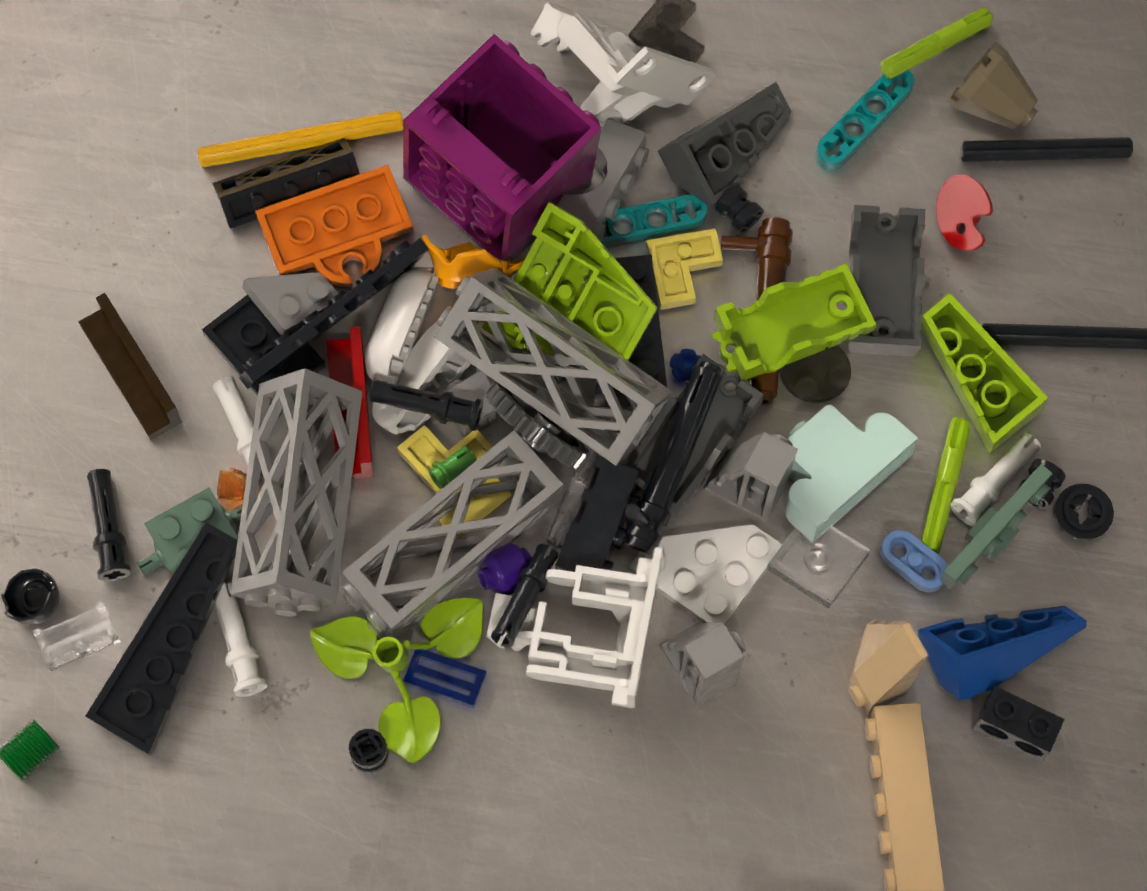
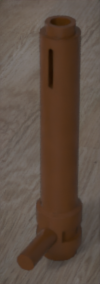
(773, 259)

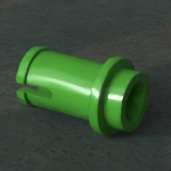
(451, 467)

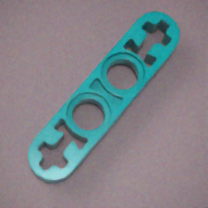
(866, 119)
(643, 231)

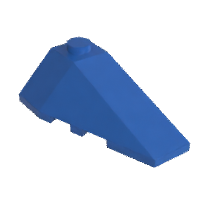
(987, 653)

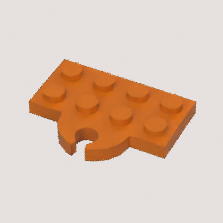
(336, 226)

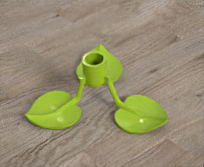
(349, 643)

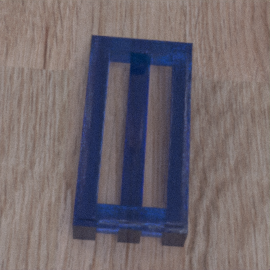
(474, 689)

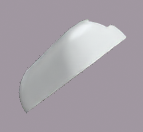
(399, 324)
(428, 368)

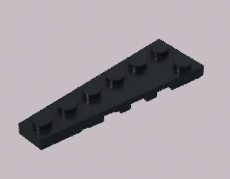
(340, 306)
(156, 661)

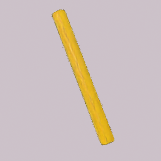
(300, 138)

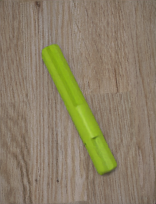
(936, 42)
(946, 483)

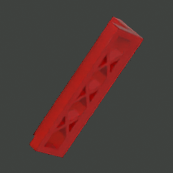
(348, 367)

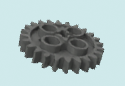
(537, 428)

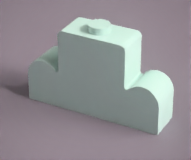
(841, 465)

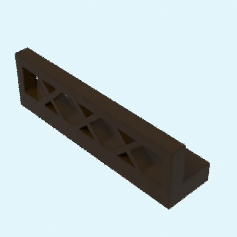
(130, 369)

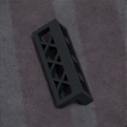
(283, 180)

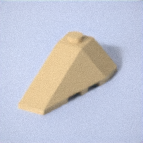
(885, 664)

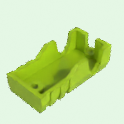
(792, 322)

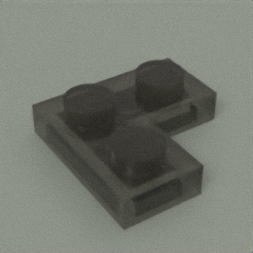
(662, 32)

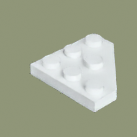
(712, 569)

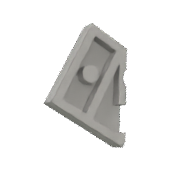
(289, 298)

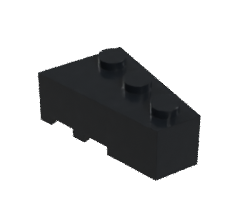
(600, 518)

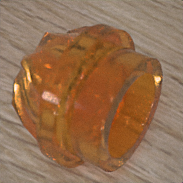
(231, 485)

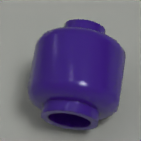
(502, 567)

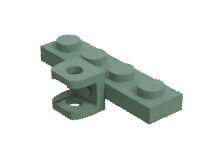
(996, 529)

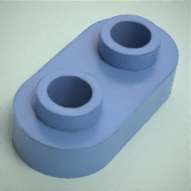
(916, 559)

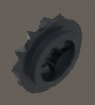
(1098, 506)

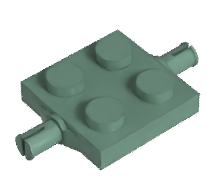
(179, 526)

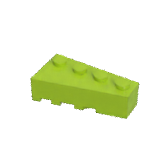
(984, 376)

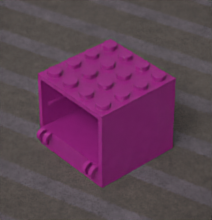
(498, 148)

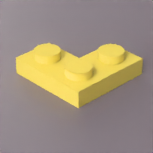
(675, 258)
(424, 449)

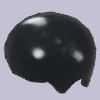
(31, 597)

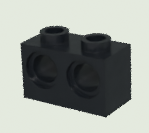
(1018, 724)

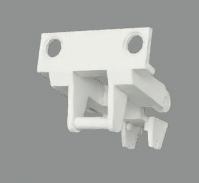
(628, 75)
(632, 603)

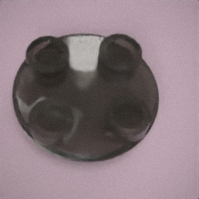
(818, 376)

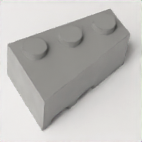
(754, 474)
(705, 659)

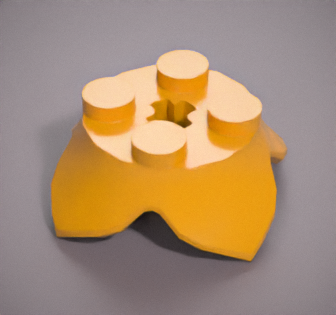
(465, 260)

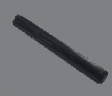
(1046, 149)
(1067, 336)

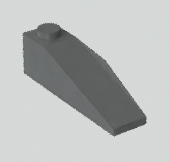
(723, 148)

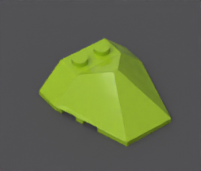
(583, 283)

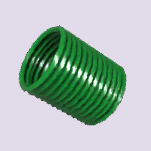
(28, 750)

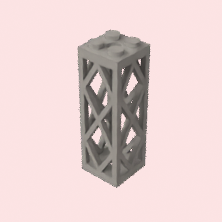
(536, 383)
(301, 401)
(506, 458)

